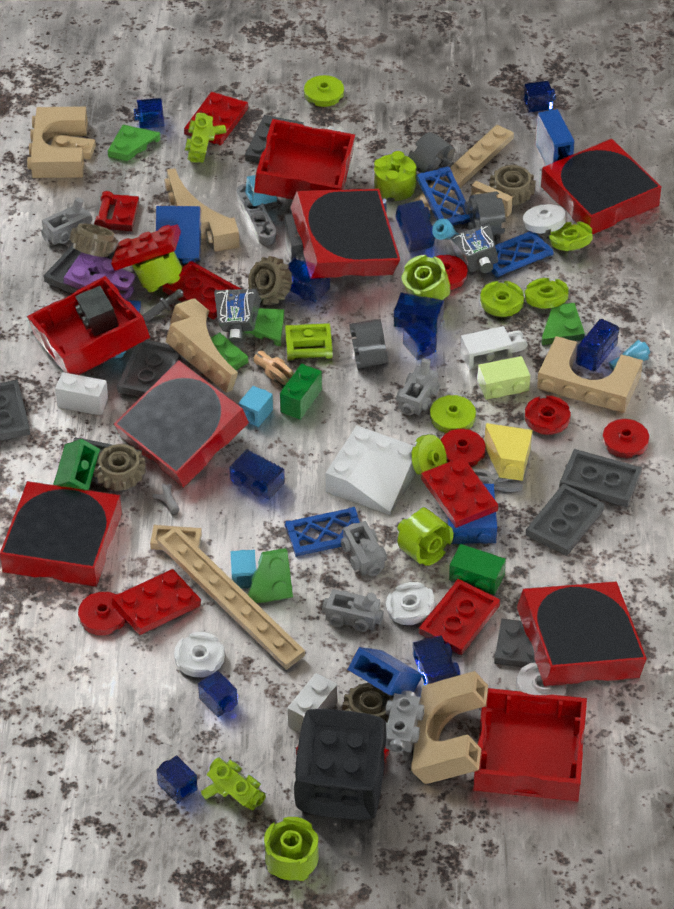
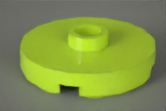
(324, 90)
(571, 236)
(546, 293)
(502, 298)
(452, 413)
(428, 453)

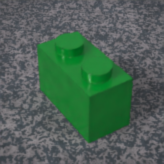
(300, 391)
(77, 465)
(477, 568)

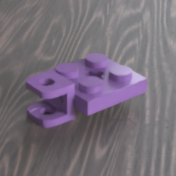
(79, 273)

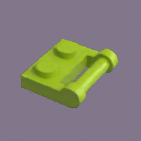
(308, 336)

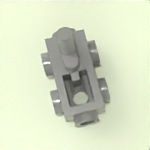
(59, 226)
(418, 389)
(364, 549)
(353, 610)
(403, 713)

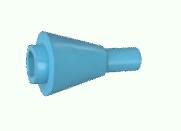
(443, 230)
(637, 350)

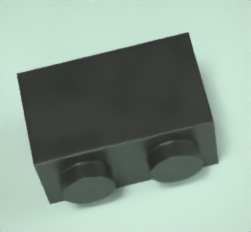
(96, 311)

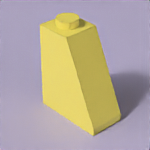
(508, 449)

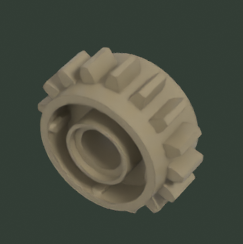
(515, 182)
(93, 240)
(270, 279)
(119, 467)
(368, 700)

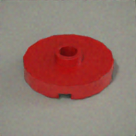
(455, 269)
(547, 415)
(625, 438)
(464, 444)
(99, 615)

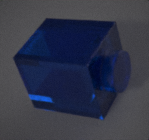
(538, 96)
(149, 113)
(419, 340)
(218, 694)
(176, 779)

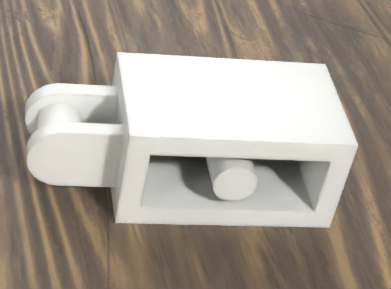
(490, 346)

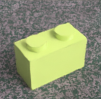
(503, 377)

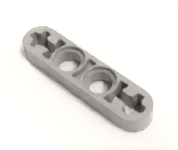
(255, 214)

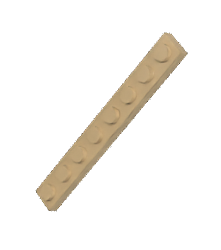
(473, 161)
(231, 598)

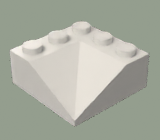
(371, 470)

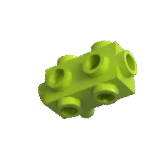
(202, 133)
(229, 780)

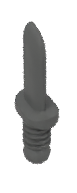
(162, 305)

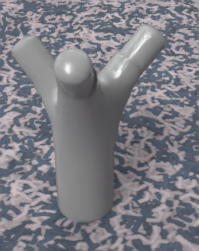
(167, 498)

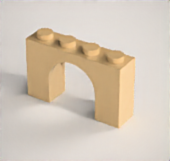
(53, 161)
(610, 392)
(443, 700)

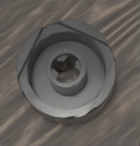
(432, 153)
(486, 209)
(369, 343)

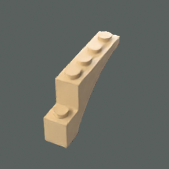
(215, 227)
(191, 340)

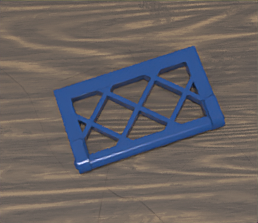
(428, 192)
(520, 241)
(316, 545)

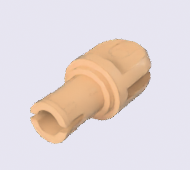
(274, 367)

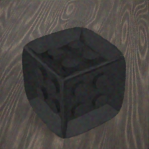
(340, 764)

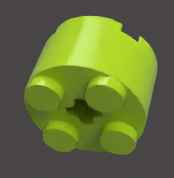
(395, 176)
(158, 271)
(426, 277)
(424, 536)
(291, 849)

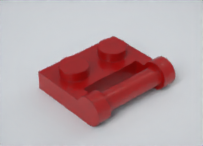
(124, 212)

